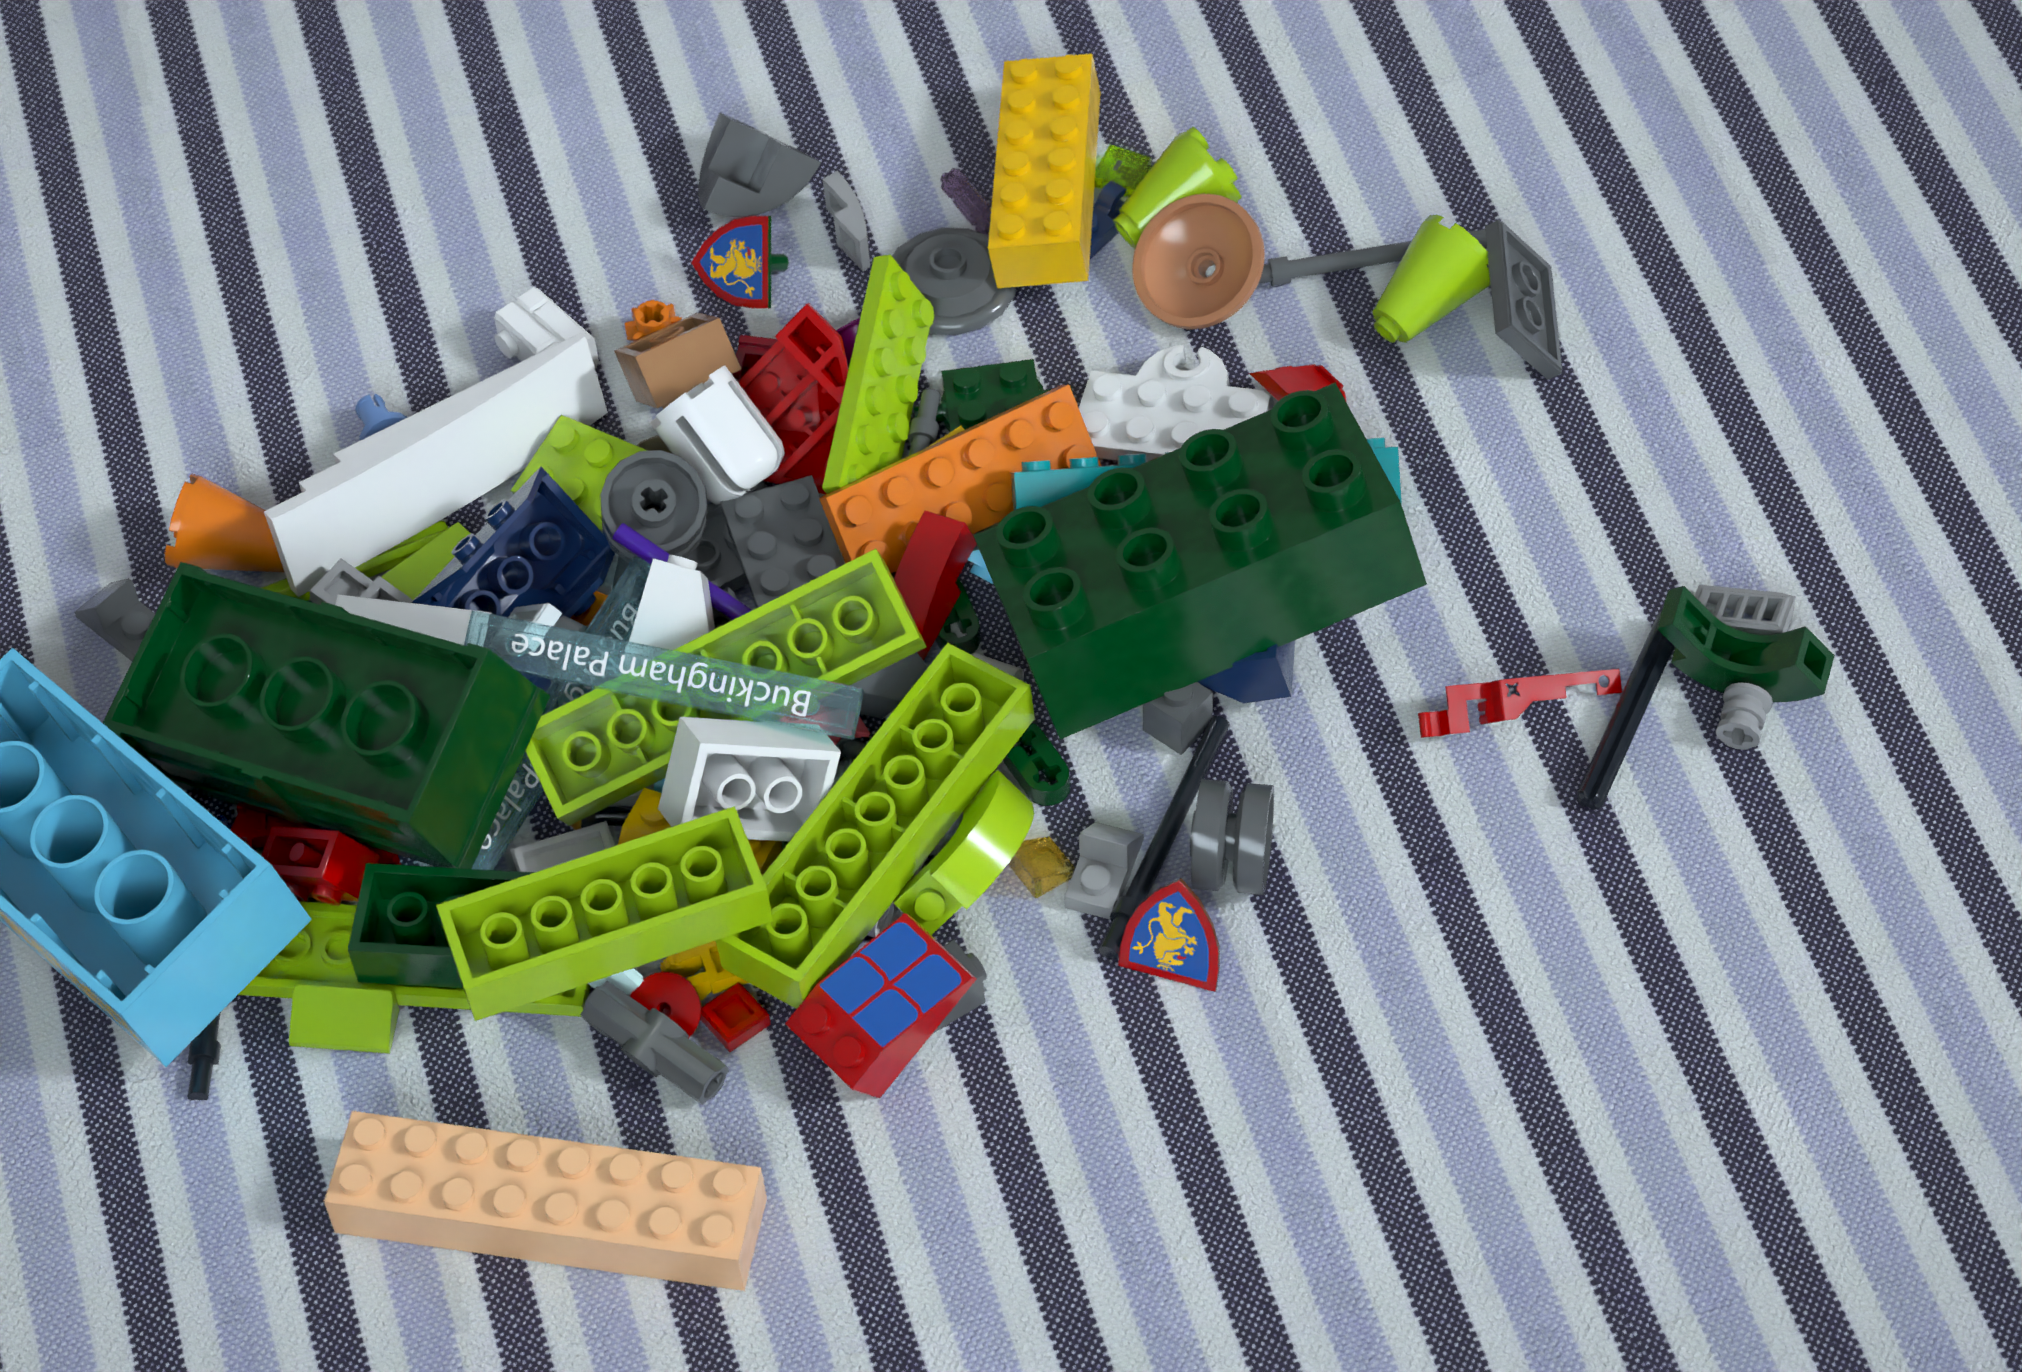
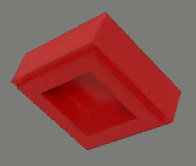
(734, 1017)

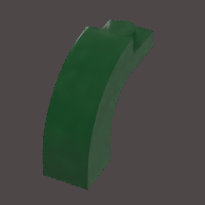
(1716, 655)

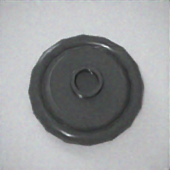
(956, 277)

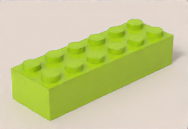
(605, 913)

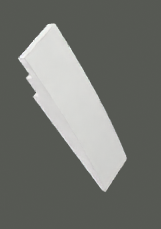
(431, 463)

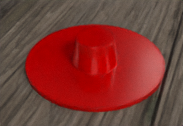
(671, 996)

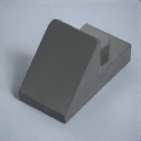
(117, 616)

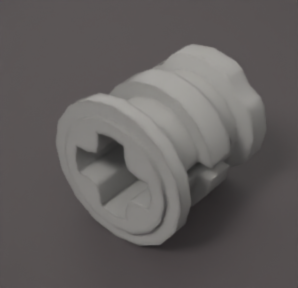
(1743, 715)

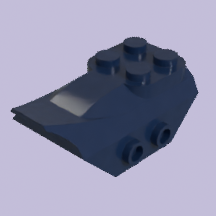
(526, 555)

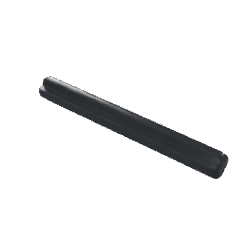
(1625, 719)

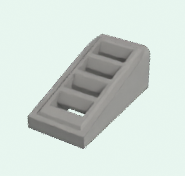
(1761, 604)

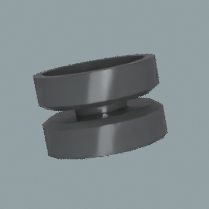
(660, 482)
(1229, 836)

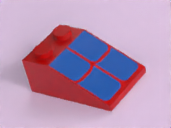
(881, 1005)

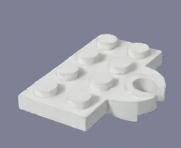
(1164, 404)

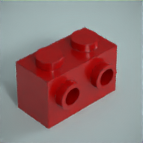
(318, 863)

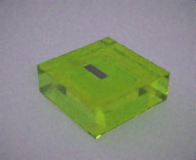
(1122, 167)

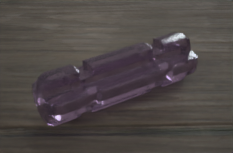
(967, 199)

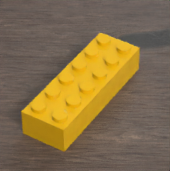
(1045, 171)

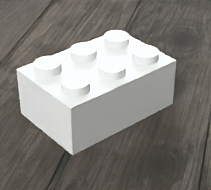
(761, 768)

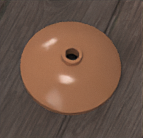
(1181, 247)

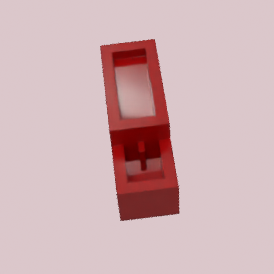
(930, 572)

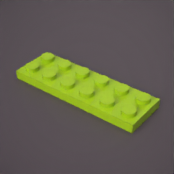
(880, 376)

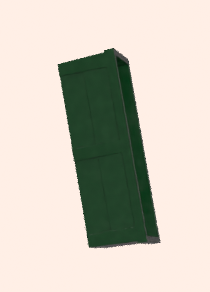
(326, 717)

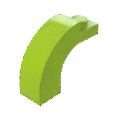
(974, 856)

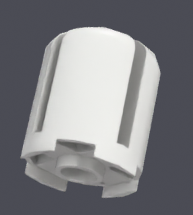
(721, 436)

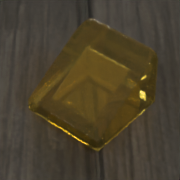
(1041, 865)

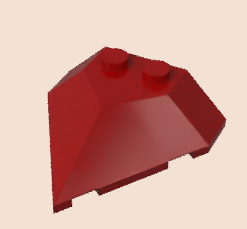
(800, 393)

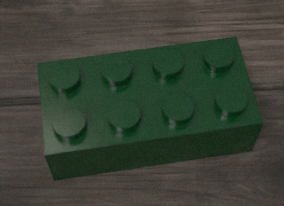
(398, 925)

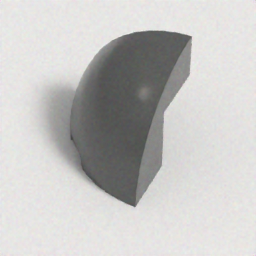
(749, 170)

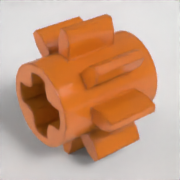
(650, 318)

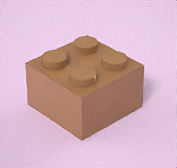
(676, 359)

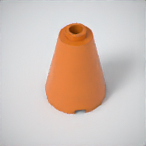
(220, 531)

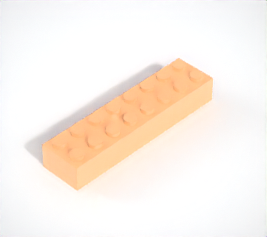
(547, 1200)

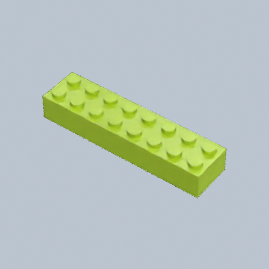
(823, 630)
(880, 823)

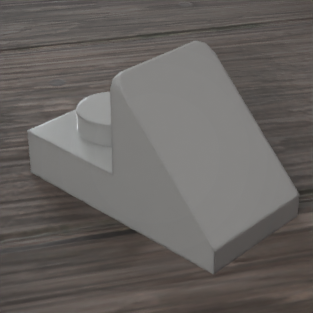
(1102, 868)

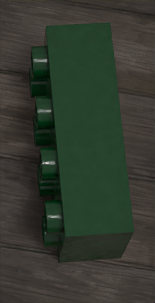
(1200, 558)

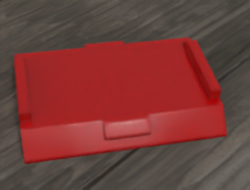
(1292, 379)

